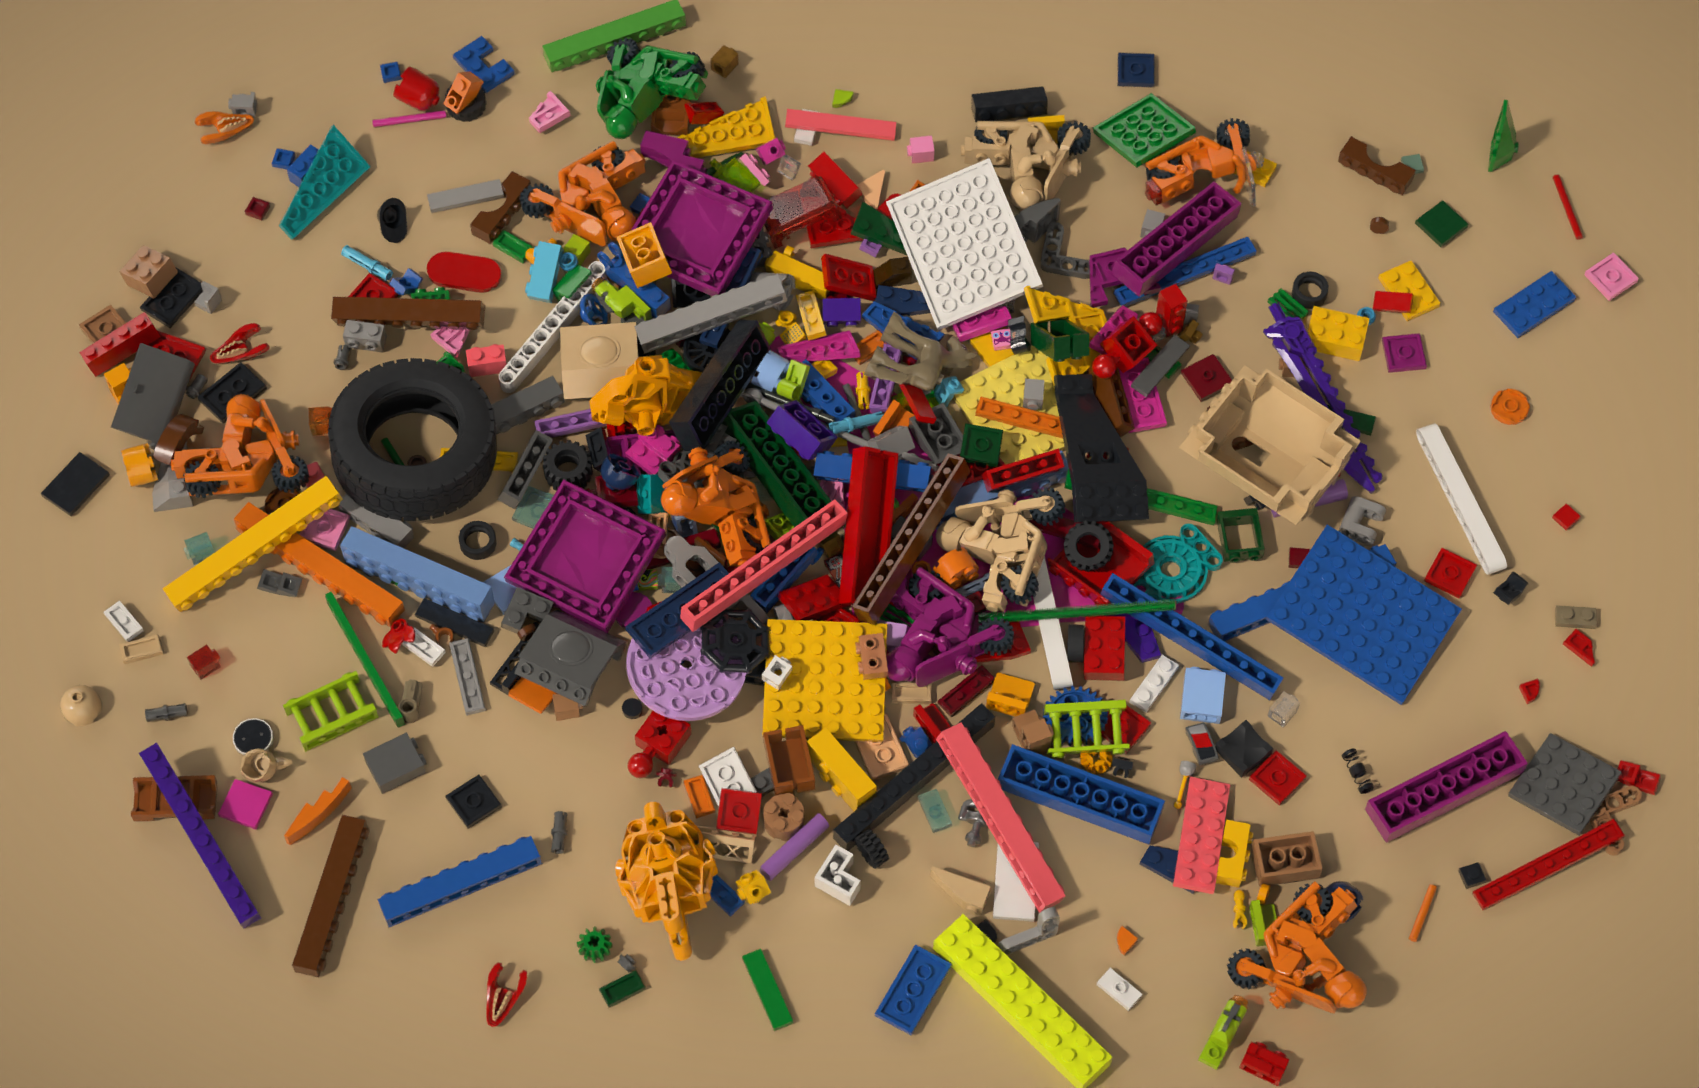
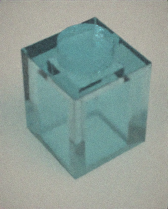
(198, 548)
(666, 581)

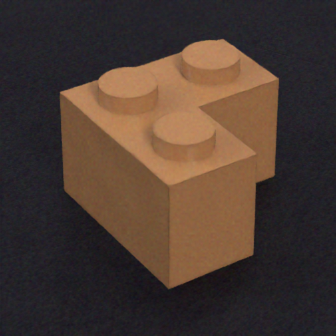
(1033, 732)

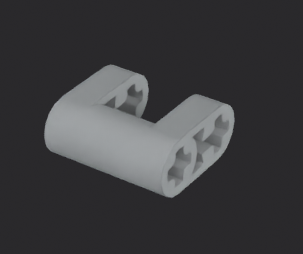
(1351, 522)

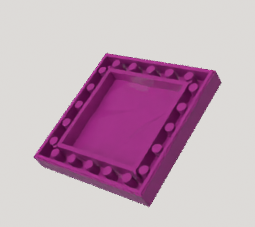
(703, 226)
(585, 556)

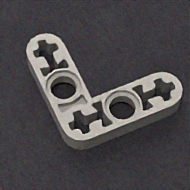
(1046, 928)

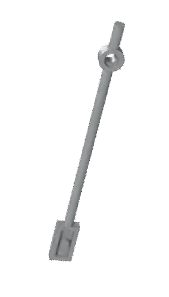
(754, 394)

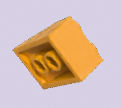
(644, 255)

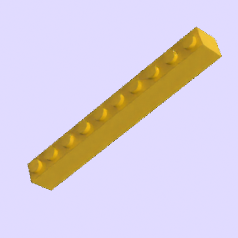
(253, 544)

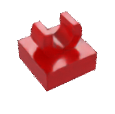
(615, 430)

